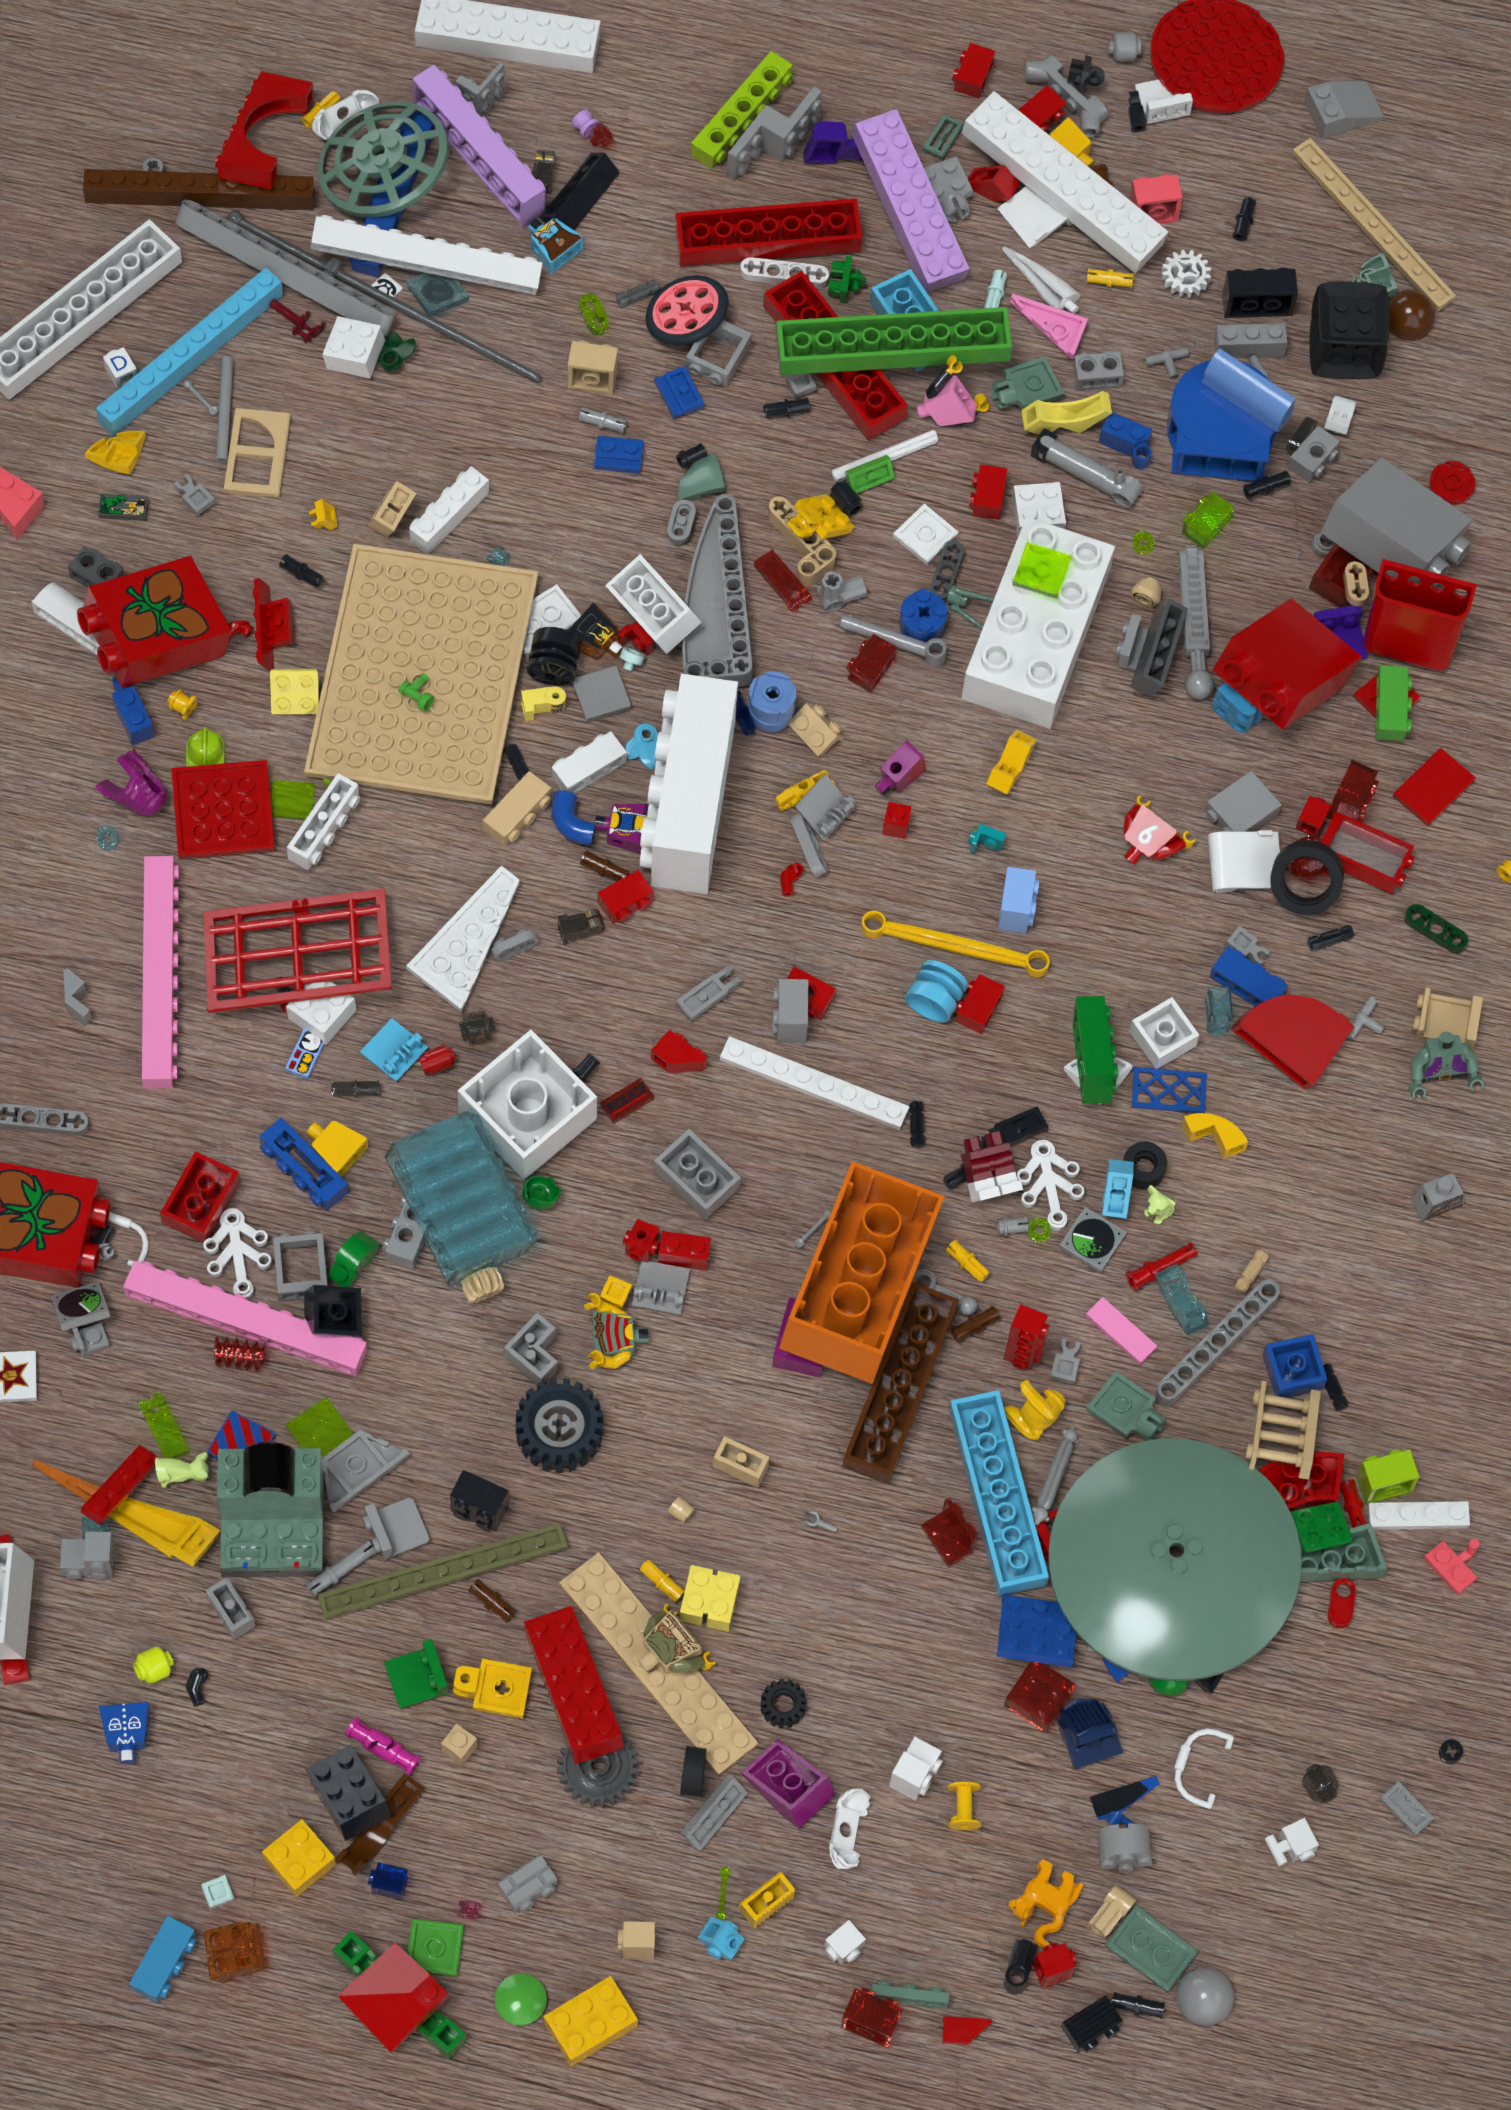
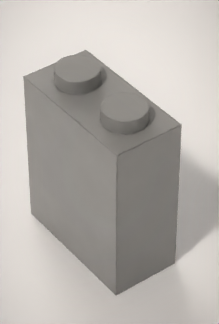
(1243, 806)

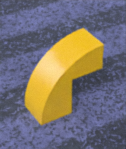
(1012, 761)
(1227, 1136)

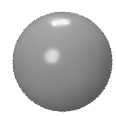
(1205, 1996)

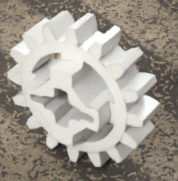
(1186, 274)

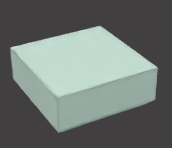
(217, 1892)

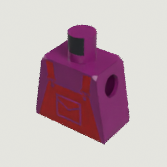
(901, 769)

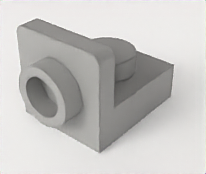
(89, 1340)

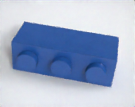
(1246, 978)

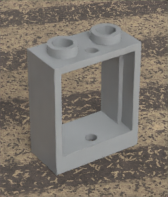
(730, 334)
(296, 1290)

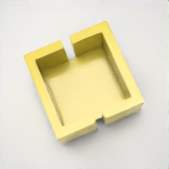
(710, 1596)

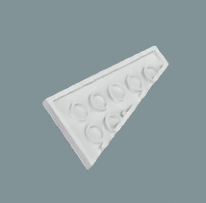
(458, 951)

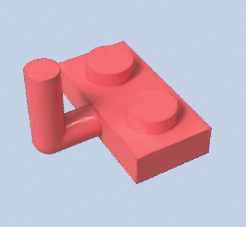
(1452, 1567)

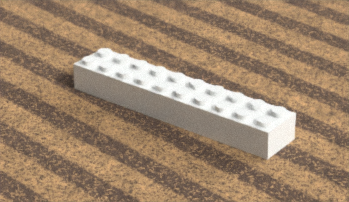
(1064, 182)
(84, 306)

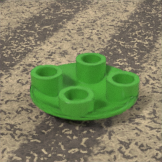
(520, 1999)

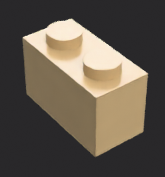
(741, 1462)
(637, 1940)

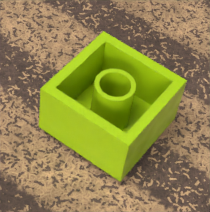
(1387, 1476)

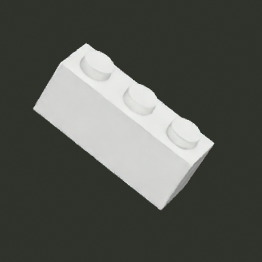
(589, 763)

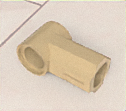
(1115, 1906)

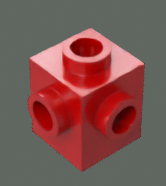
(642, 1241)

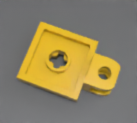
(819, 515)
(482, 1687)

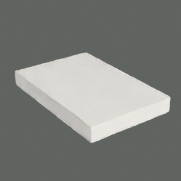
(550, 610)

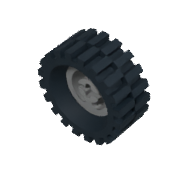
(549, 1401)

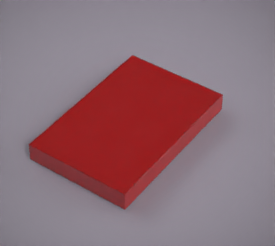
(1434, 786)

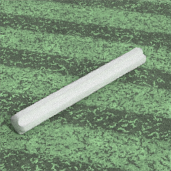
(894, 452)

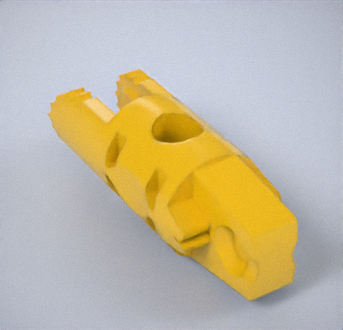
(796, 792)

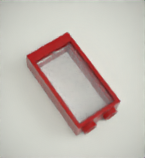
(1369, 852)

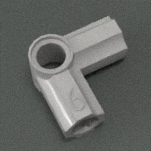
(835, 592)

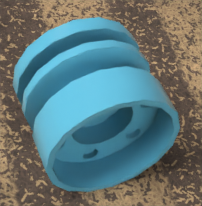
(936, 991)

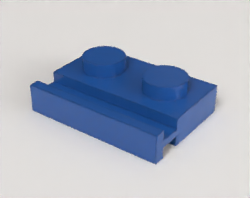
(679, 392)
(618, 454)

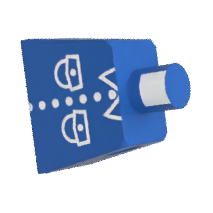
(126, 1728)

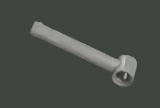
(899, 640)

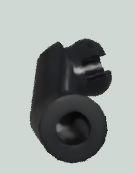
(194, 1683)

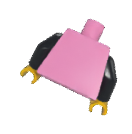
(949, 400)

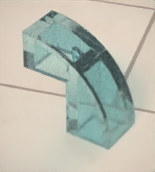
(1182, 1303)

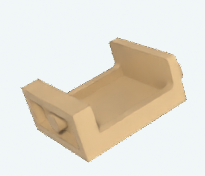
(1447, 1015)

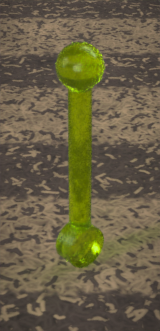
(724, 1873)

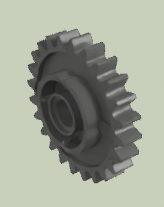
(599, 1785)

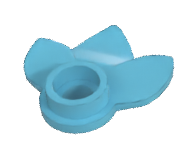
(643, 747)

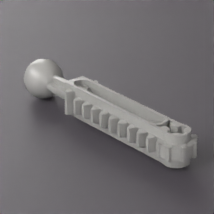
(1199, 682)

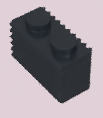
(1092, 2024)

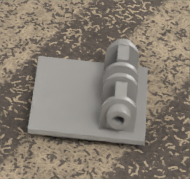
(824, 807)
(661, 1287)

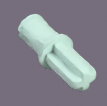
(995, 290)

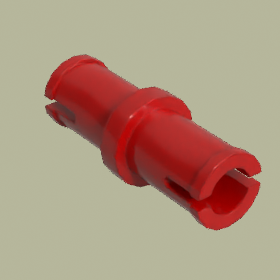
(1353, 1504)

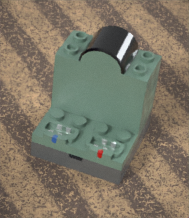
(271, 1511)

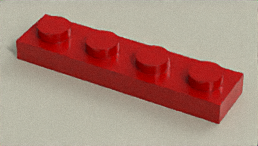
(119, 1485)

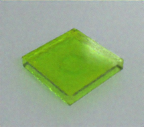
(1042, 570)
(319, 1428)

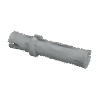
(340, 1568)

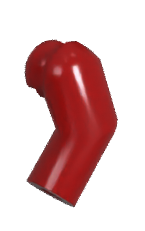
(239, 627)
(788, 877)

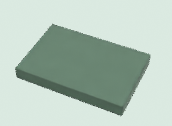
(1151, 1949)

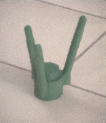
(960, 597)

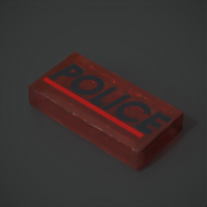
(627, 1100)

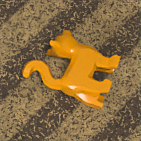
(1047, 1897)

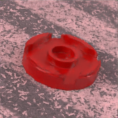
(1452, 482)

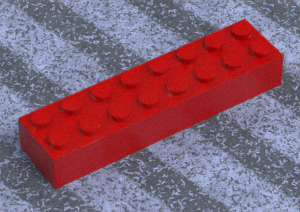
(768, 232)
(863, 393)

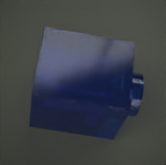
(388, 1881)

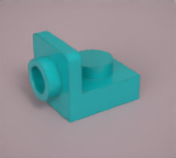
(988, 836)

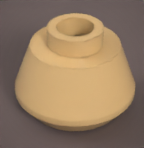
(1147, 592)

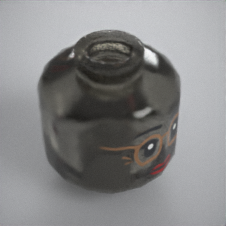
(476, 1027)

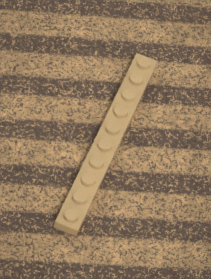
(1373, 224)

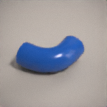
(566, 820)

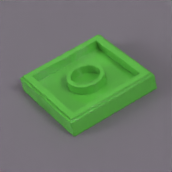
(436, 1946)

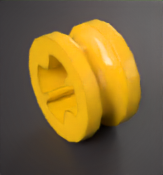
(1505, 871)

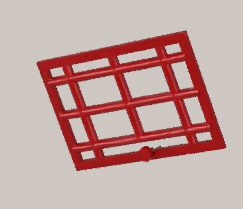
(302, 916)

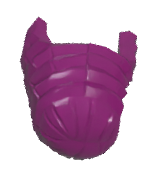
(142, 793)

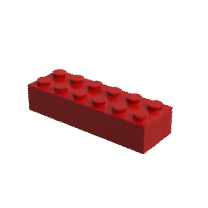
(573, 1685)

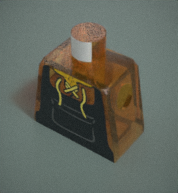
(597, 633)

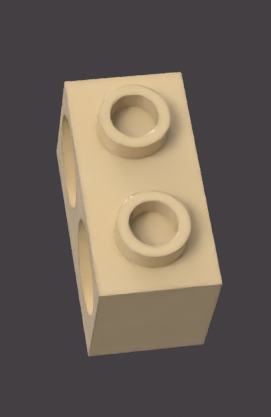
(391, 509)

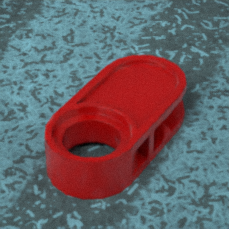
(1341, 1608)

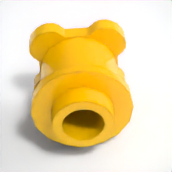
(182, 703)

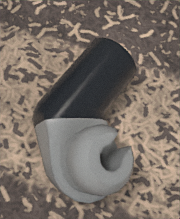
(102, 1239)

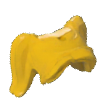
(1037, 1412)

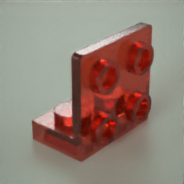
(951, 1534)

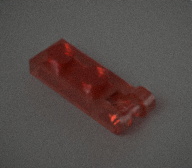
(782, 580)

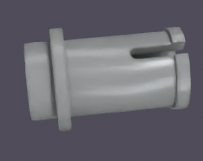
(1014, 1225)

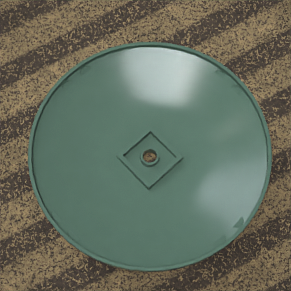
(1164, 1611)

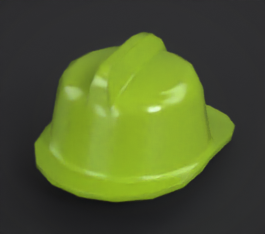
(204, 748)

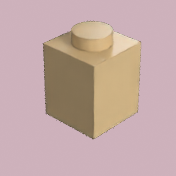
(459, 1745)

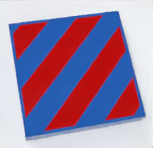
(238, 1434)

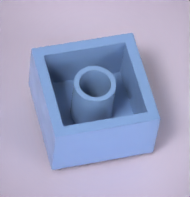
(1018, 900)

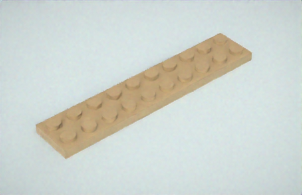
(682, 1695)

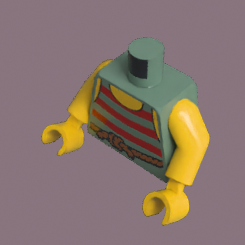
(612, 1334)

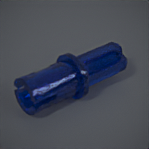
(743, 716)

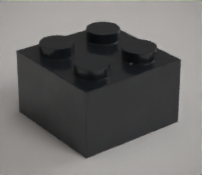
(479, 1501)

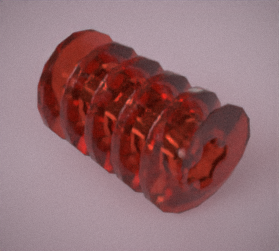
(239, 1354)

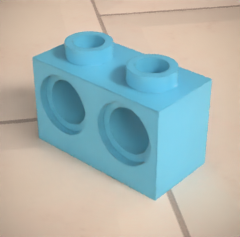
(1117, 1188)

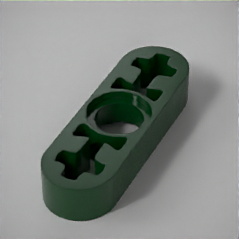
(1418, 926)

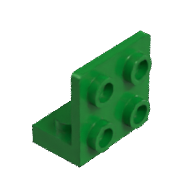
(1321, 1527)
(416, 1676)

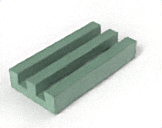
(935, 150)

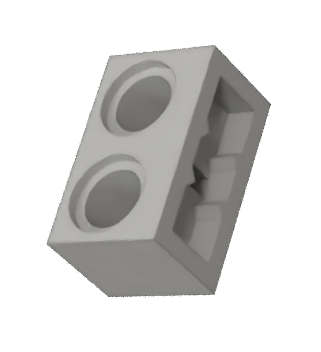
(1098, 376)

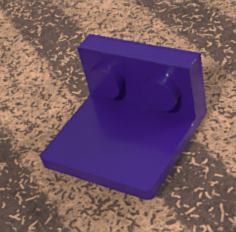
(1346, 625)

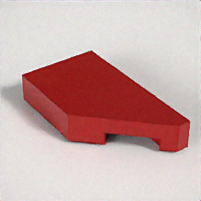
(962, 2029)

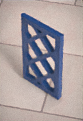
(1155, 1104)

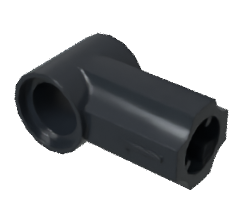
(1020, 1965)

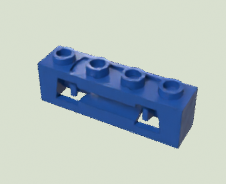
(322, 1194)

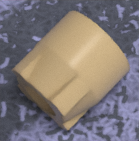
(681, 1510)

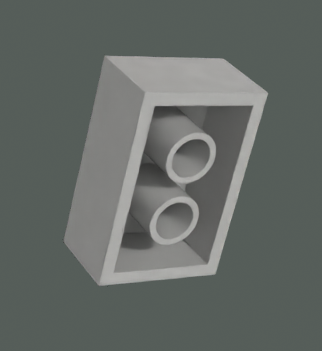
(697, 1174)

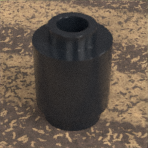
(846, 498)

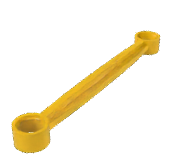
(955, 944)

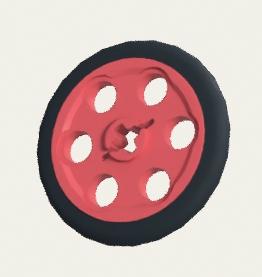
(667, 297)

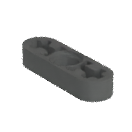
(944, 562)

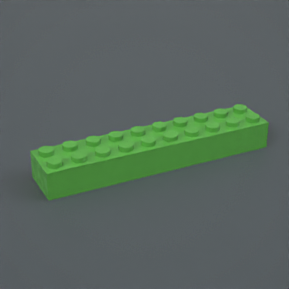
(893, 340)

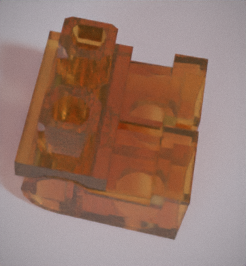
(236, 1951)

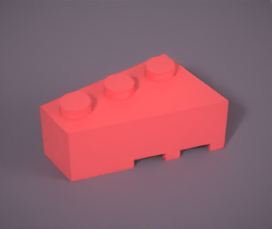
(18, 503)

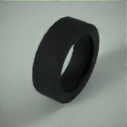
(1300, 904)

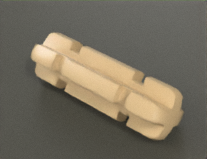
(1251, 1272)

